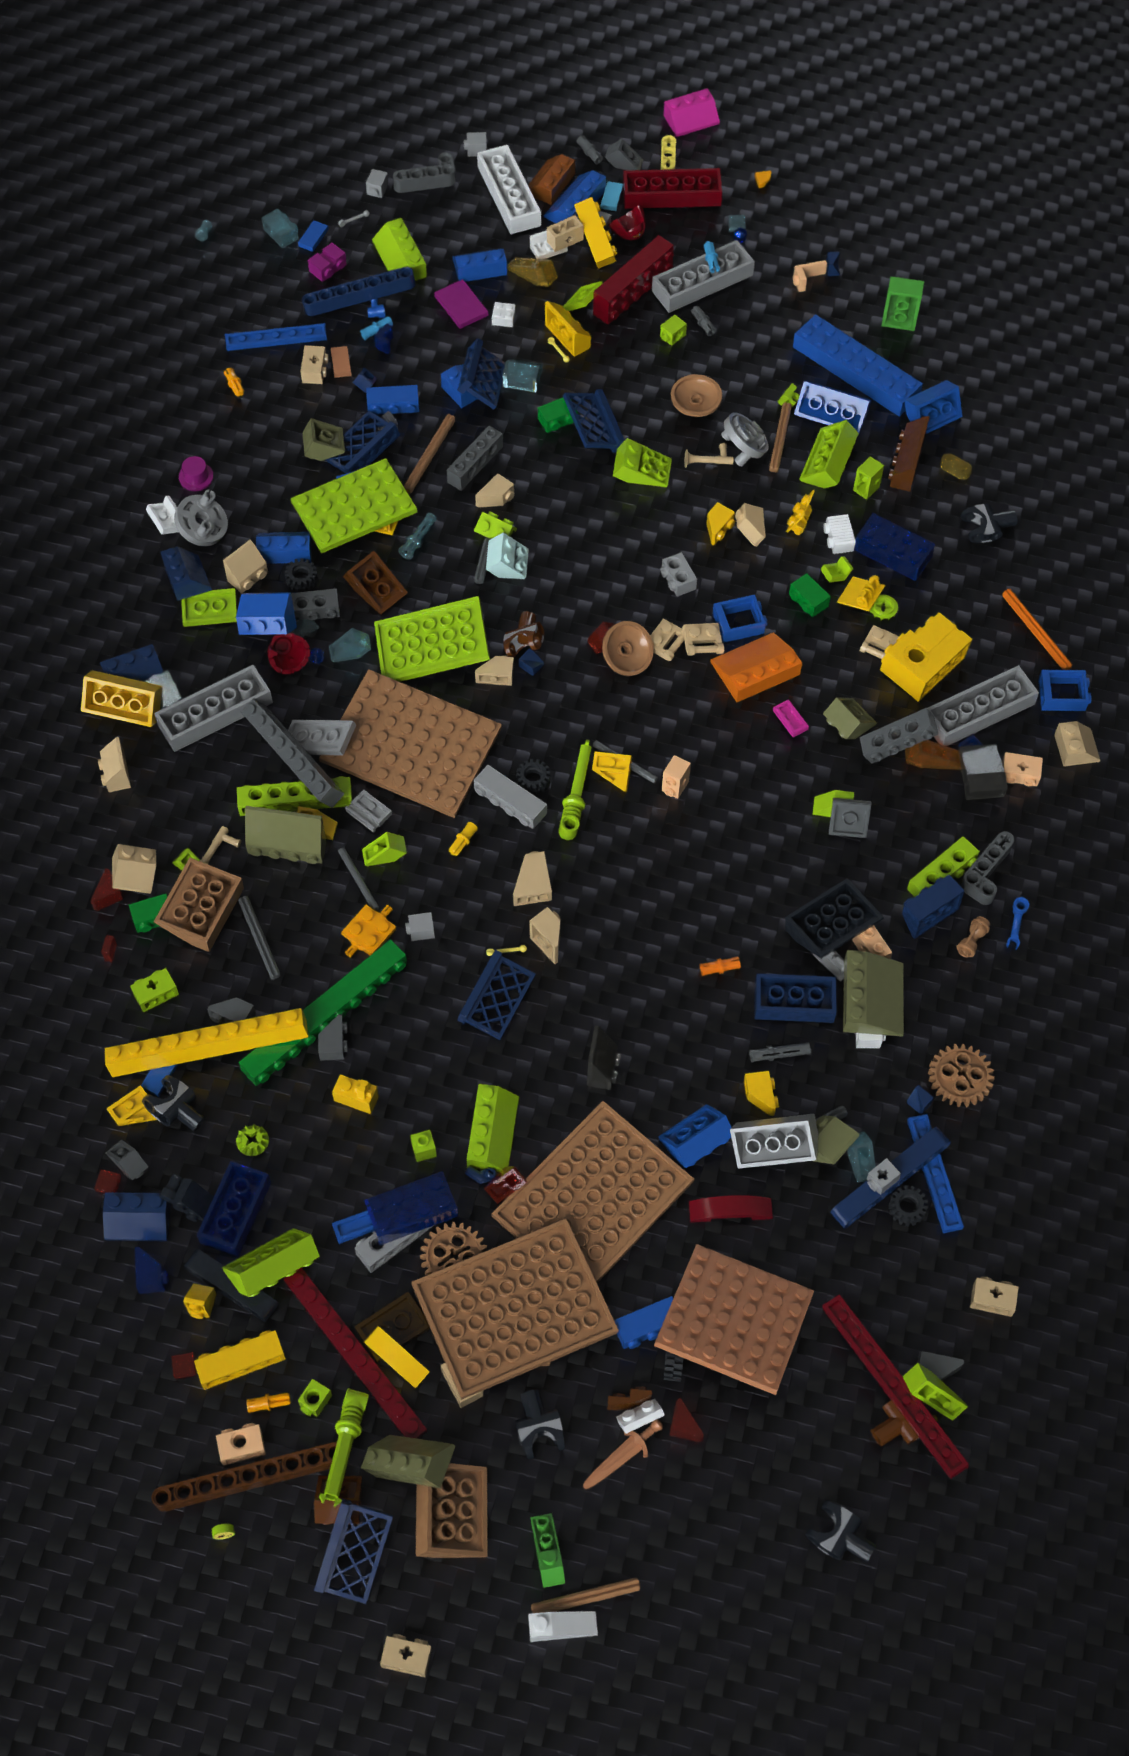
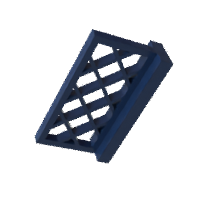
(471, 369)
(604, 418)
(370, 450)
(480, 991)
(334, 1546)

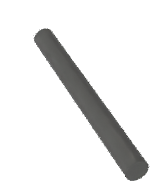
(634, 767)
(358, 879)

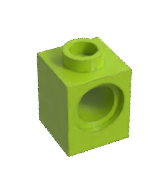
(673, 330)
(423, 1145)
(314, 1389)

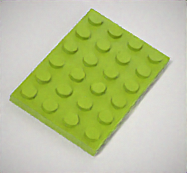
(353, 505)
(432, 640)

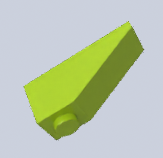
(934, 1392)

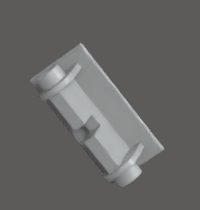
(833, 963)

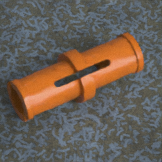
(720, 966)

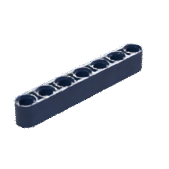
(358, 291)
(906, 1163)

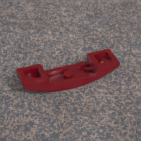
(730, 1207)

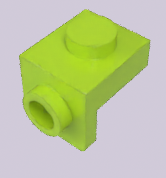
(837, 571)

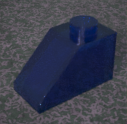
(149, 1273)

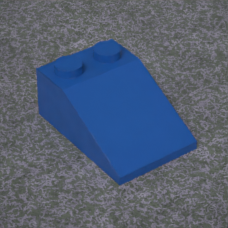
(450, 382)

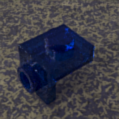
(383, 337)

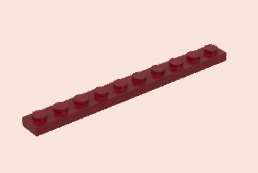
(355, 1355)
(895, 1387)

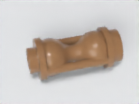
(978, 929)

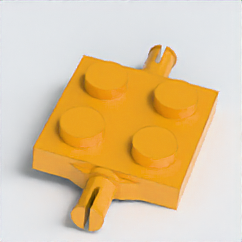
(368, 930)

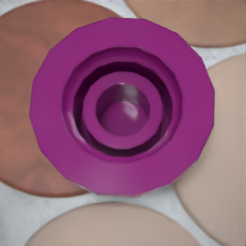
(195, 474)

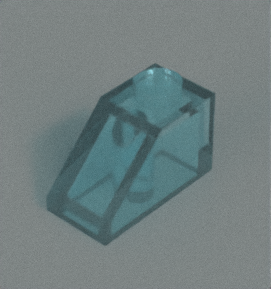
(350, 646)
(861, 1157)

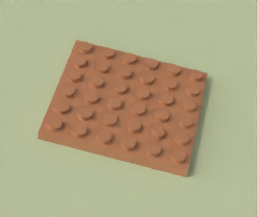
(735, 1319)

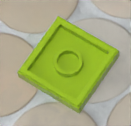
(582, 296)

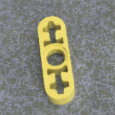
(671, 150)

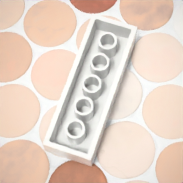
(509, 189)

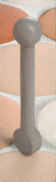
(342, 222)

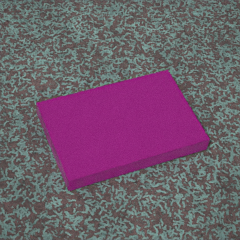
(461, 304)

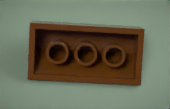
(908, 454)

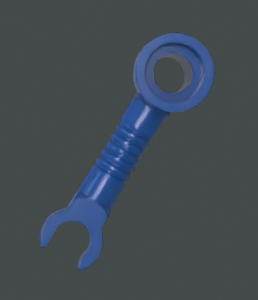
(376, 310)
(1022, 903)

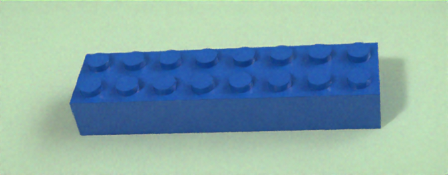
(856, 364)

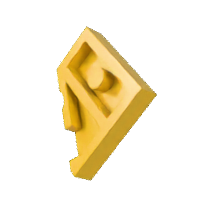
(613, 768)
(130, 1109)

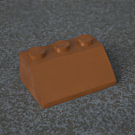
(552, 178)

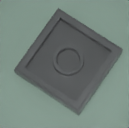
(849, 817)

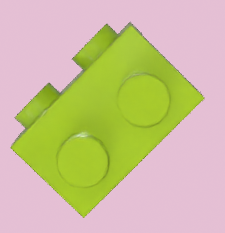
(490, 526)

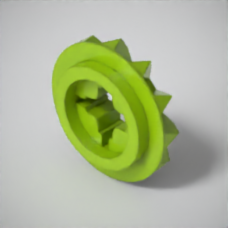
(891, 607)
(253, 1148)

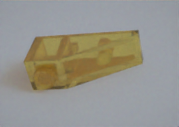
(536, 271)

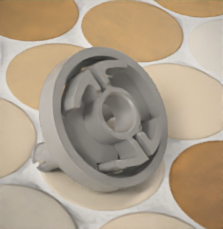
(746, 436)
(206, 509)

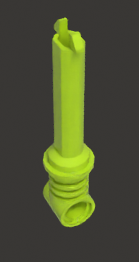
(574, 803)
(348, 1429)

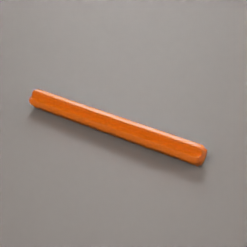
(1037, 630)

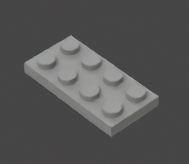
(323, 736)

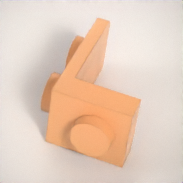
(803, 271)

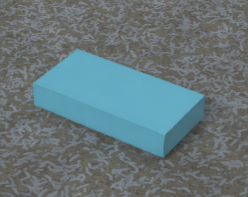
(611, 196)

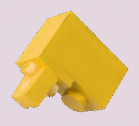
(355, 1093)

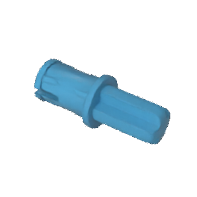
(711, 256)
(373, 329)

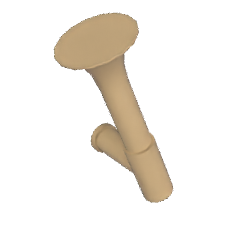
(723, 459)
(221, 836)

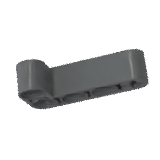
(426, 177)
(985, 861)

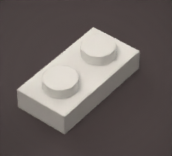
(639, 1416)

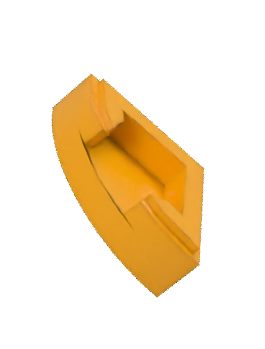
(762, 178)

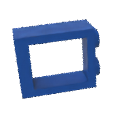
(737, 605)
(1050, 677)

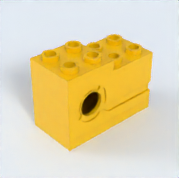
(925, 656)

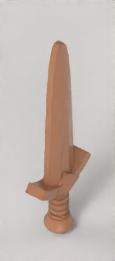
(623, 1453)

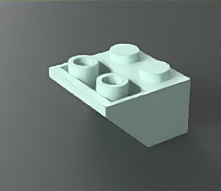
(507, 557)

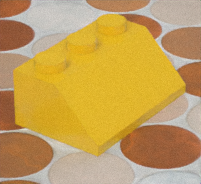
(566, 329)

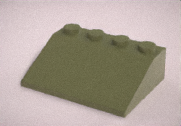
(284, 835)
(872, 994)

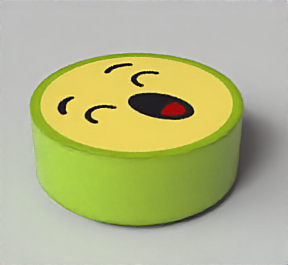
(223, 1531)

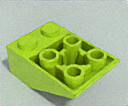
(641, 465)

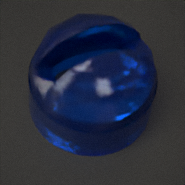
(740, 234)
(319, 655)

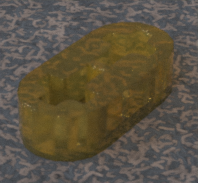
(955, 466)

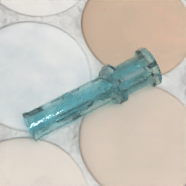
(414, 540)

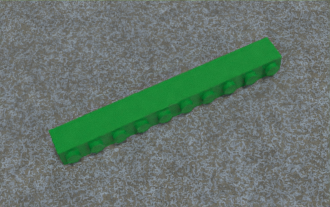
(335, 1001)

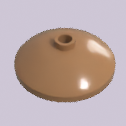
(696, 395)
(637, 648)

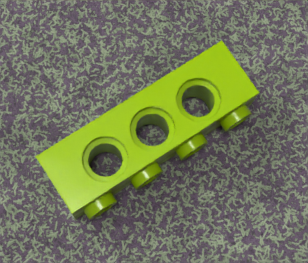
(960, 850)

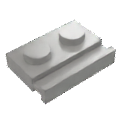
(368, 810)

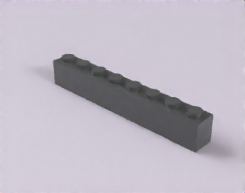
(292, 753)

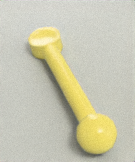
(551, 340)
(522, 948)

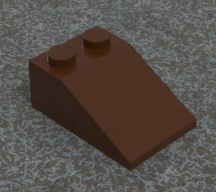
(375, 583)

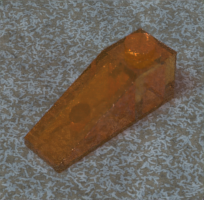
(933, 755)

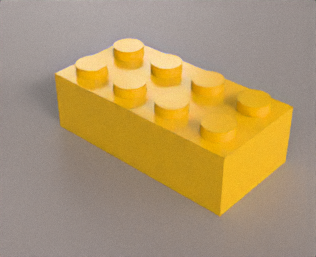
(121, 698)

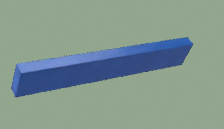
(275, 337)
(937, 1180)

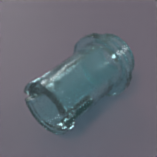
(202, 233)

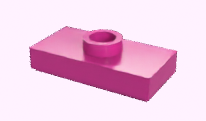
(790, 718)

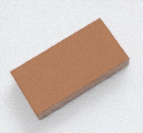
(340, 361)

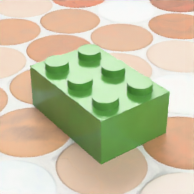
(902, 303)

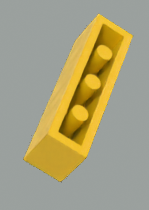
(595, 233)
(239, 1359)

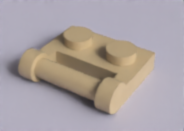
(702, 634)
(663, 635)
(879, 638)

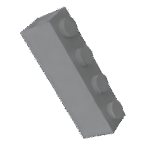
(510, 797)

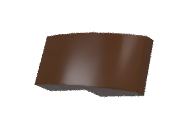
(637, 1398)

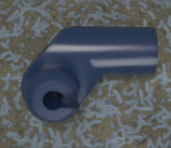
(481, 1176)

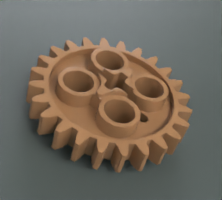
(974, 1066)
(443, 1240)

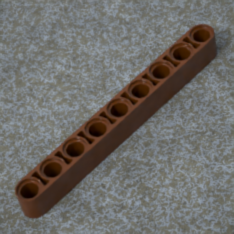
(238, 1474)

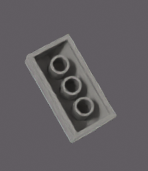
(775, 1141)

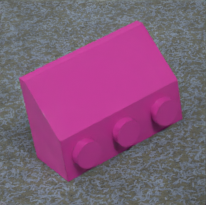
(691, 112)

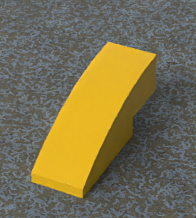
(396, 1357)

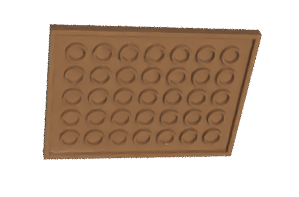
(414, 743)
(604, 1183)
(514, 1308)

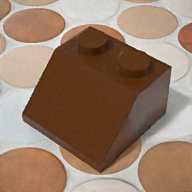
(350, 1490)

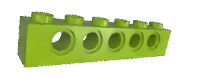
(286, 802)

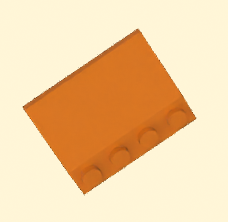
(757, 666)

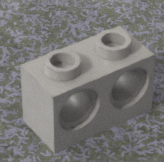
(680, 579)

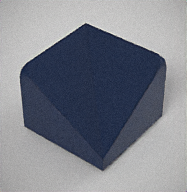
(832, 263)
(365, 380)
(530, 662)
(920, 1100)

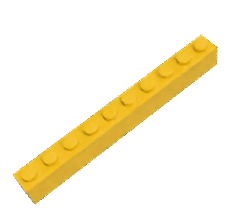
(206, 1042)

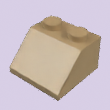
(245, 567)
(1076, 744)
(114, 767)
(133, 868)
(546, 933)

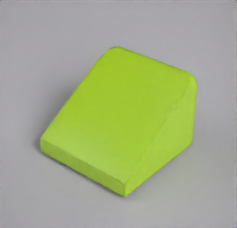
(182, 859)

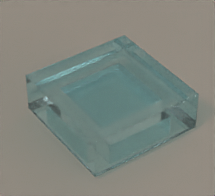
(736, 221)

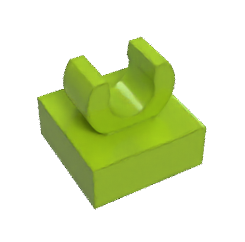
(788, 395)

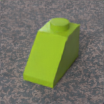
(823, 802)
(384, 849)

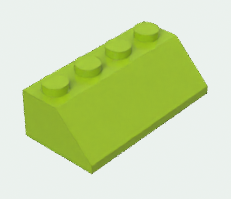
(399, 249)
(829, 455)
(492, 1128)
(272, 1262)

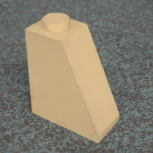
(533, 880)

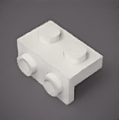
(541, 248)
(163, 515)

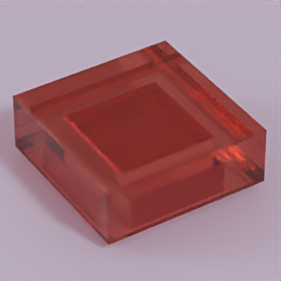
(109, 948)
(107, 1181)
(183, 1365)

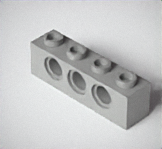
(375, 1258)

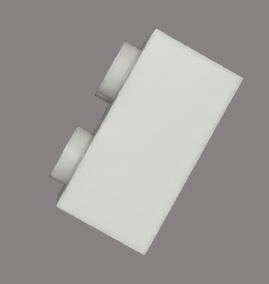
(503, 314)

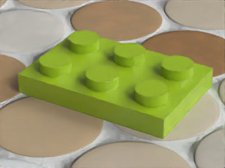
(210, 608)

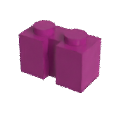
(327, 263)

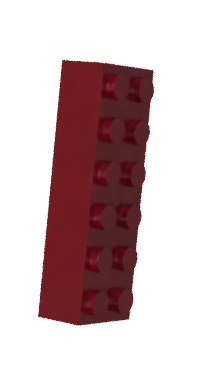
(672, 188)
(632, 280)

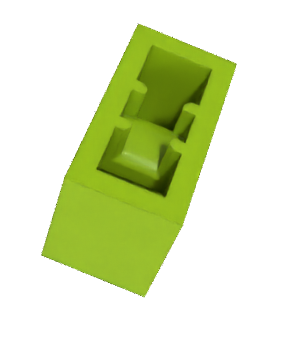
(868, 477)
(149, 998)

